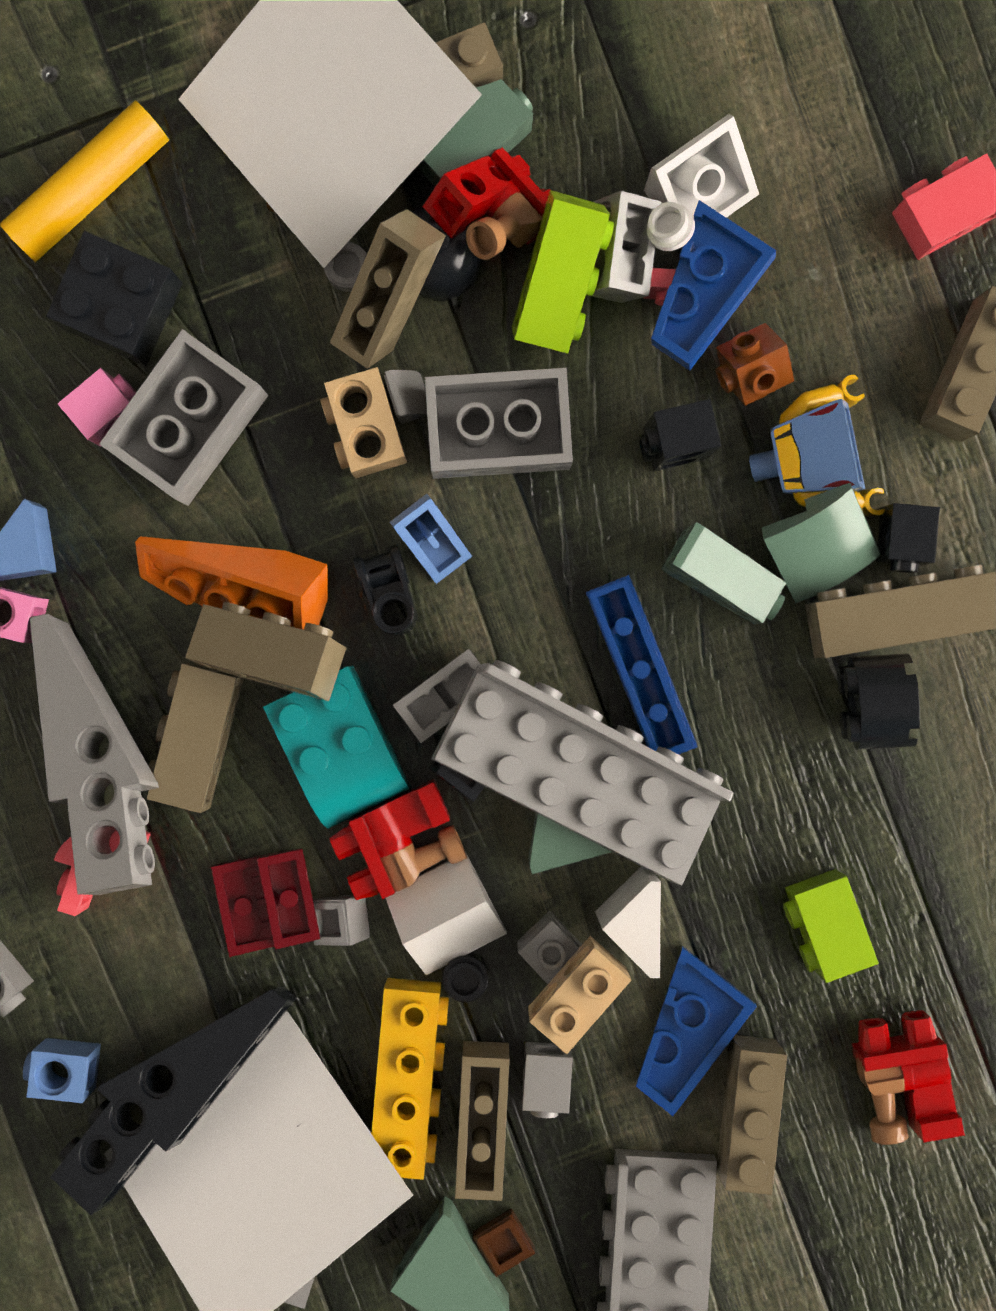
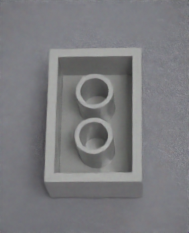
(184, 418)
(499, 423)

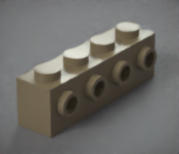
(902, 615)

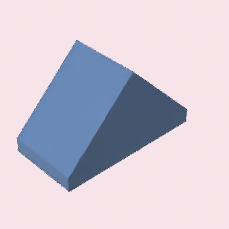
(431, 538)
(26, 543)

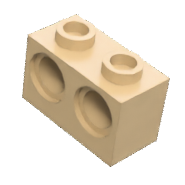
(373, 421)
(578, 995)

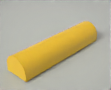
(84, 181)

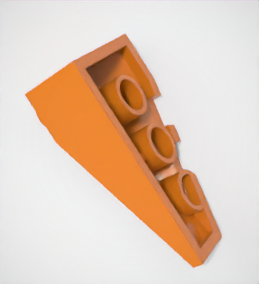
(240, 575)

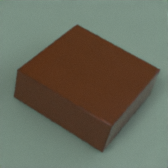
(503, 1242)

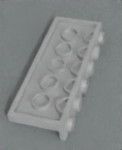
(580, 771)
(658, 1231)

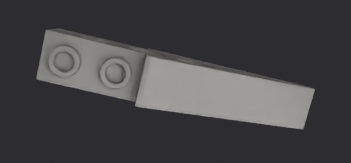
(74, 722)

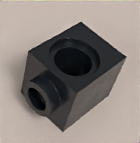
(908, 536)

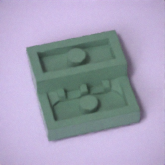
(822, 543)

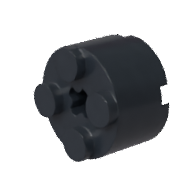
(880, 701)

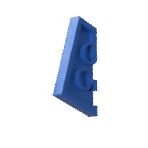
(709, 285)
(691, 1031)

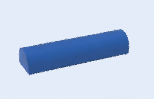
(641, 666)

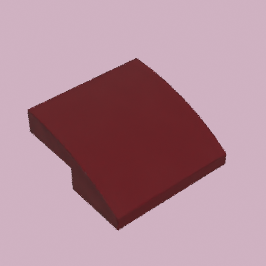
(265, 902)

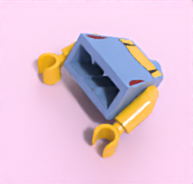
(816, 447)

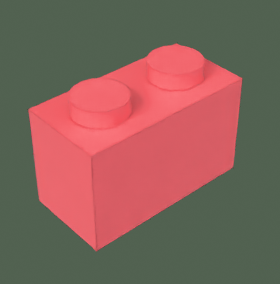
(948, 207)

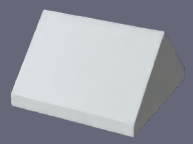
(706, 169)
(445, 915)
(633, 919)

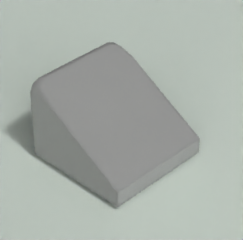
(407, 394)
(341, 920)

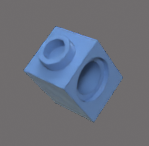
(81, 1064)

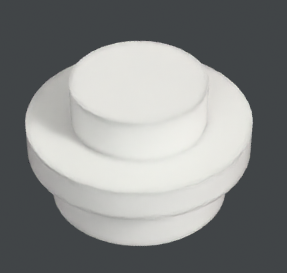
(670, 226)

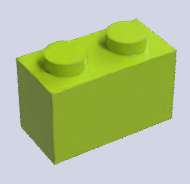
(829, 926)

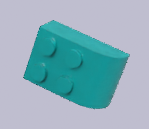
(338, 750)

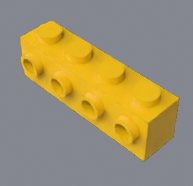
(406, 1072)

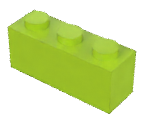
(561, 272)

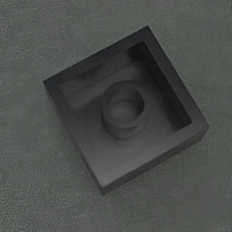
(115, 298)

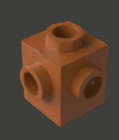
(754, 364)

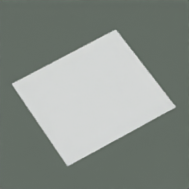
(328, 109)
(252, 1198)

